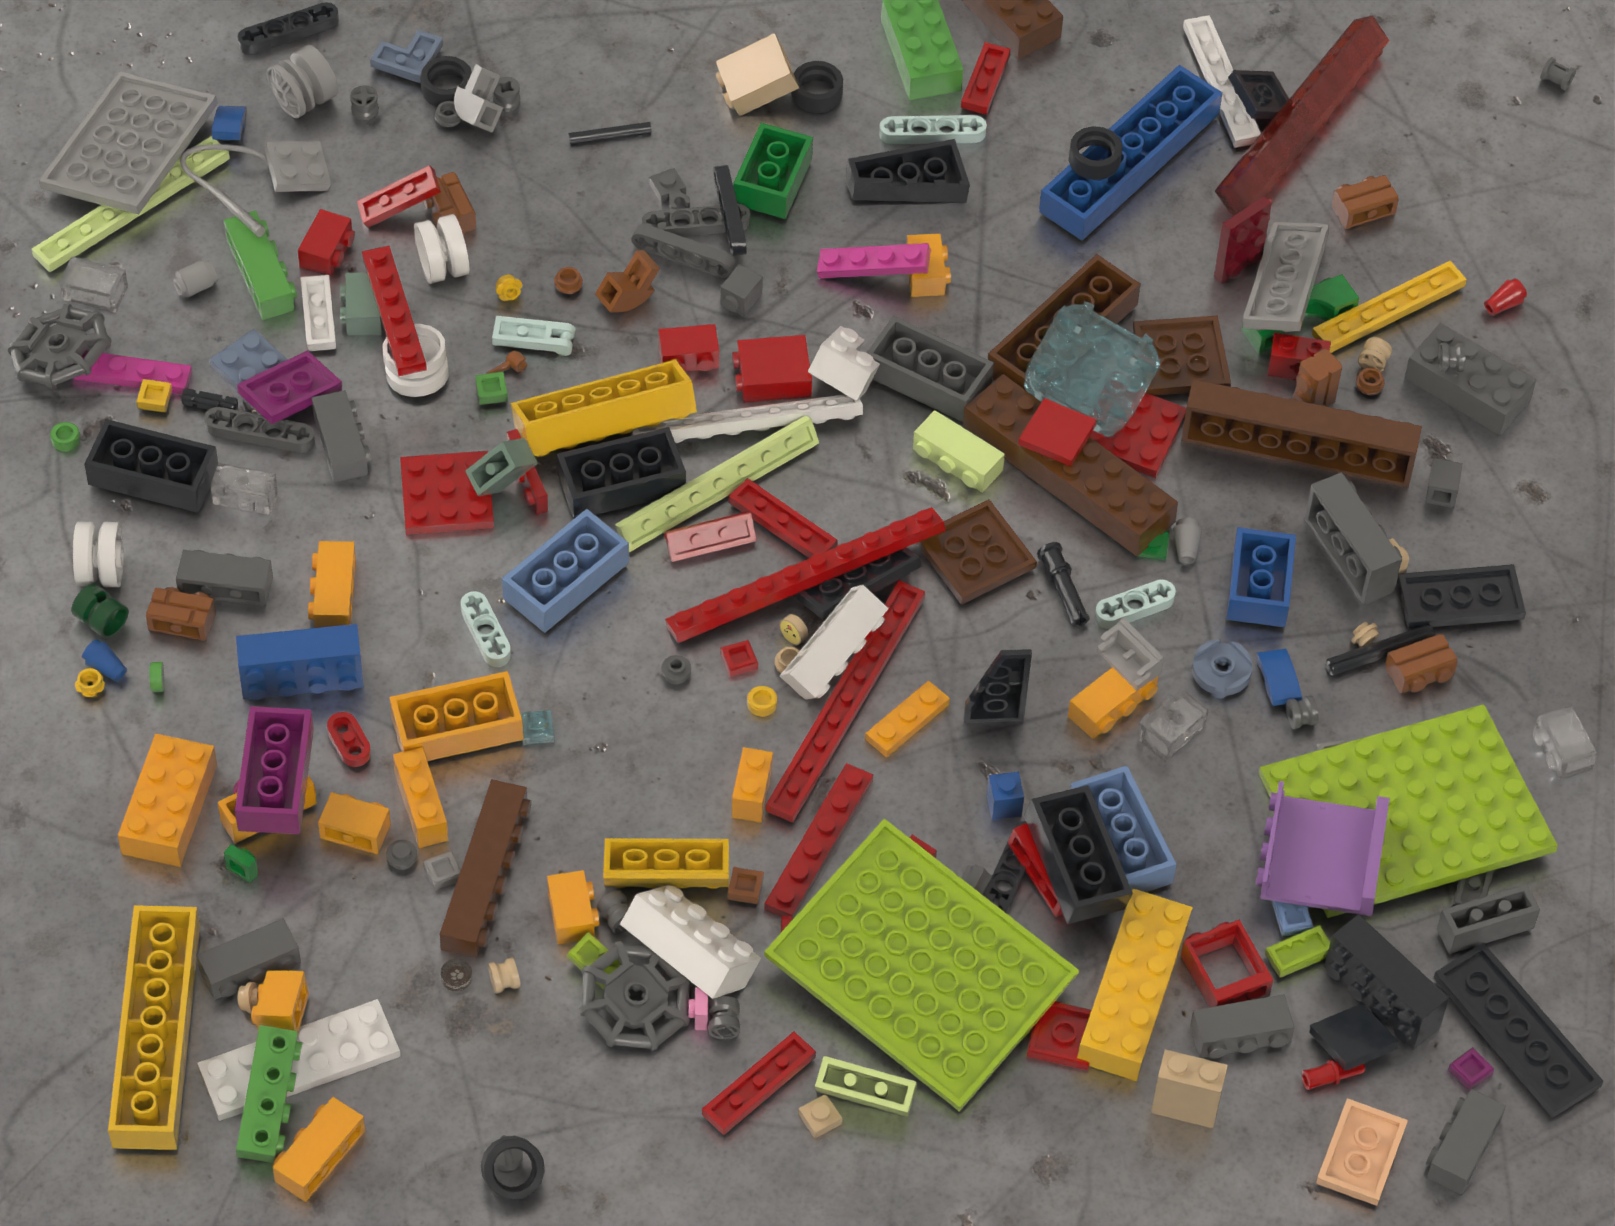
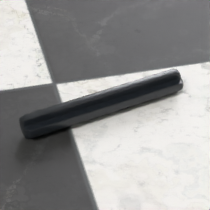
(1376, 650)

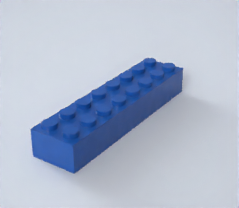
(1150, 137)

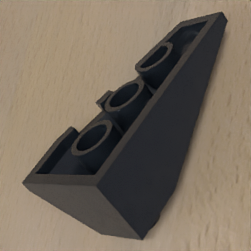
(1001, 690)

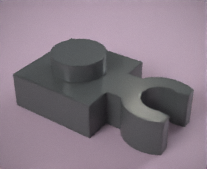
(670, 187)

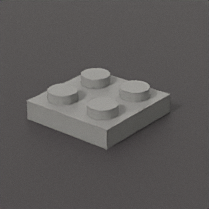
(297, 166)

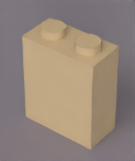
(756, 75)
(1189, 1088)

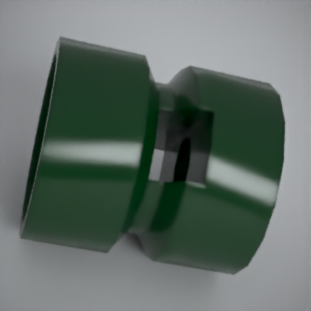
(99, 611)

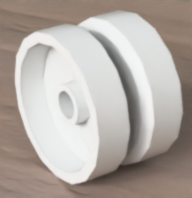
(441, 248)
(422, 382)
(98, 554)

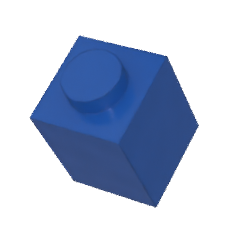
(1005, 795)

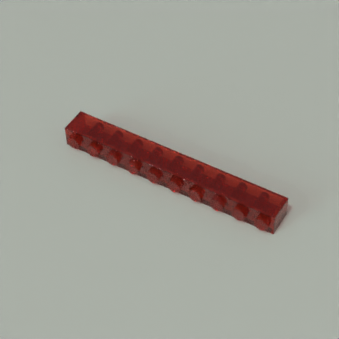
(1303, 115)

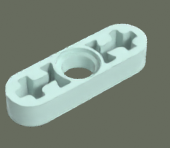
(1144, 594)
(484, 640)

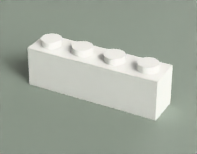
(834, 643)

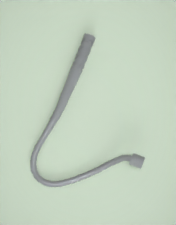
(238, 211)

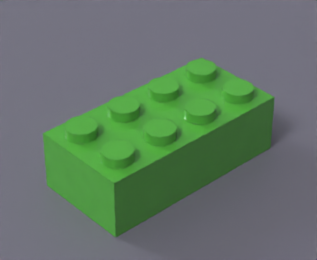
(922, 47)

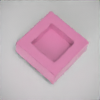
(699, 1009)

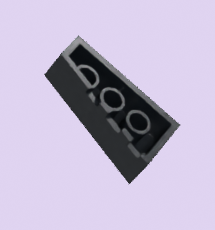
(910, 174)

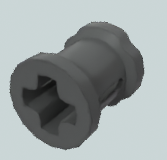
(1558, 73)

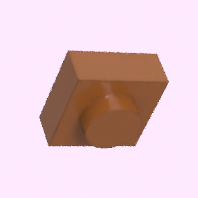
(745, 885)

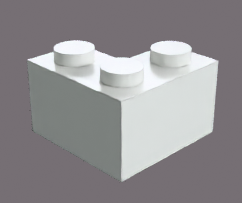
(843, 365)

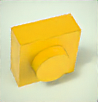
(154, 395)

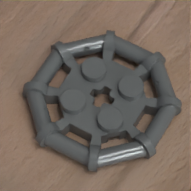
(40, 339)
(630, 1012)

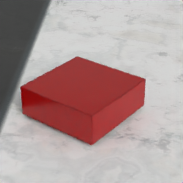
(739, 658)

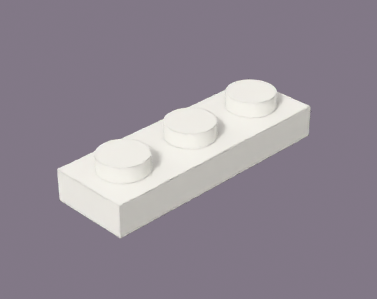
(318, 313)

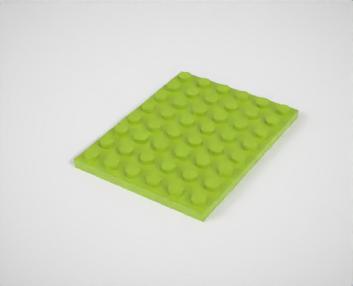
(1451, 802)
(921, 964)

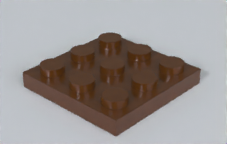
(1187, 351)
(977, 552)

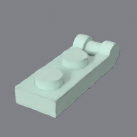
(533, 334)

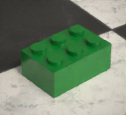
(773, 170)

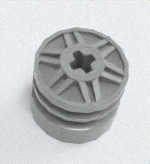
(302, 81)

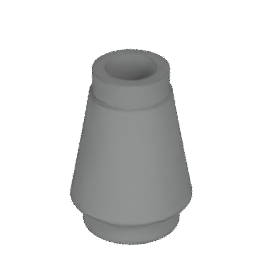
(1187, 539)

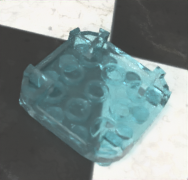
(1092, 367)

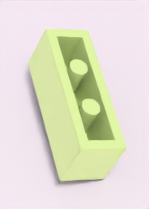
(958, 451)
(865, 1086)

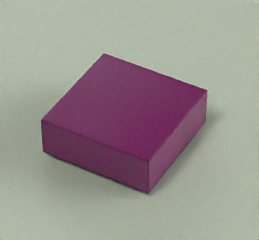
(1471, 1069)

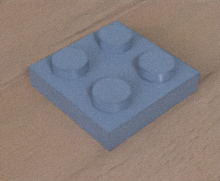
(246, 358)

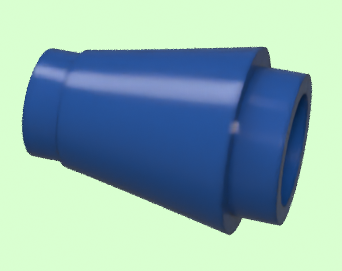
(102, 658)

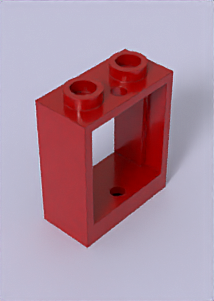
(1225, 934)

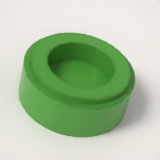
(65, 436)
(156, 676)

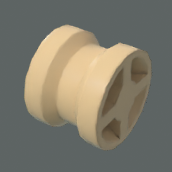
(1375, 354)
(504, 975)

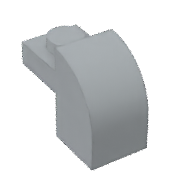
(474, 101)

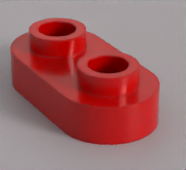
(350, 741)

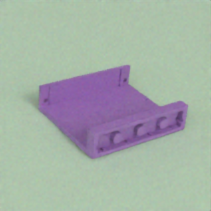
(1322, 853)

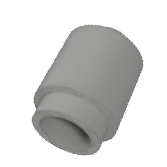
(195, 278)

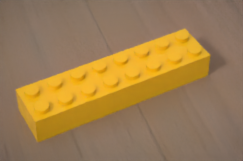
(154, 1028)

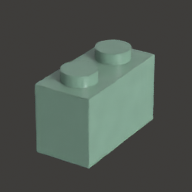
(361, 310)
(501, 466)

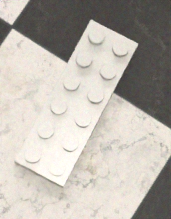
(329, 1051)

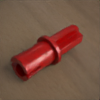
(1328, 1073)

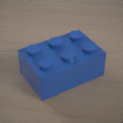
(1261, 577)

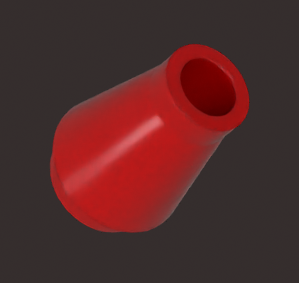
(1507, 296)

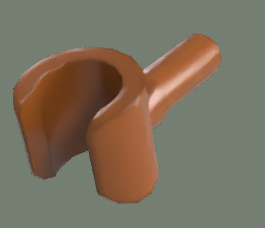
(514, 360)

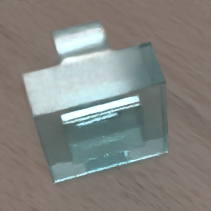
(537, 727)

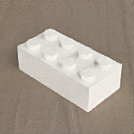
(690, 941)

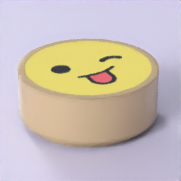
(793, 629)

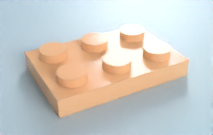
(1361, 1152)

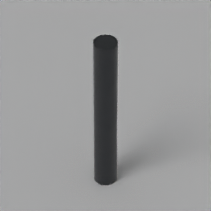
(609, 132)

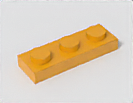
(907, 718)

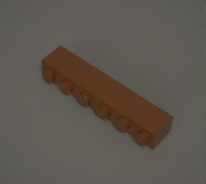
(484, 869)

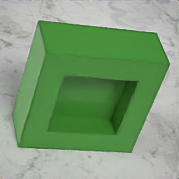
(491, 388)

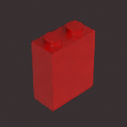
(772, 368)

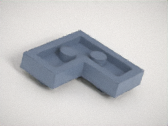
(410, 61)

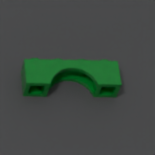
(1326, 301)

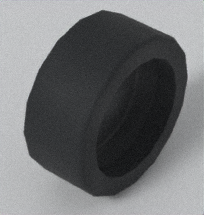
(439, 67)
(818, 102)
(1098, 137)
(525, 1188)

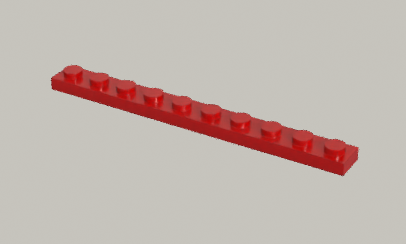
(804, 574)
(844, 704)

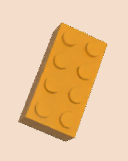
(458, 716)
(167, 800)

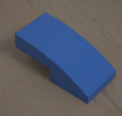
(229, 122)
(1279, 676)

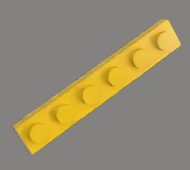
(1390, 306)

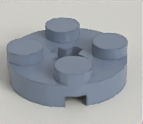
(1222, 682)

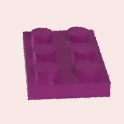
(288, 387)

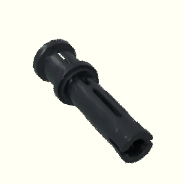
(1059, 573)

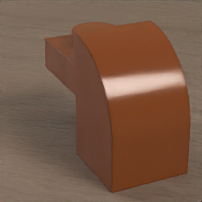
(629, 288)

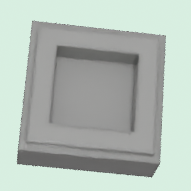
(442, 870)

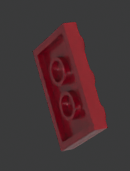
(1242, 240)

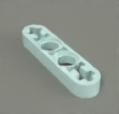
(932, 125)

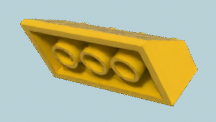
(666, 862)

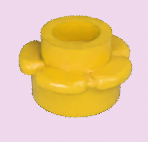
(508, 287)
(89, 676)

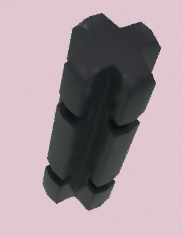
(207, 400)

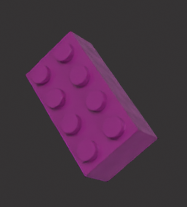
(274, 770)

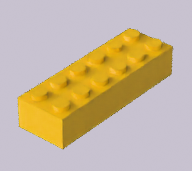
(604, 407)
(1134, 984)

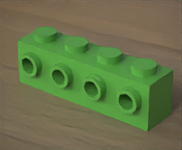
(267, 1094)

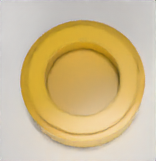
(762, 701)

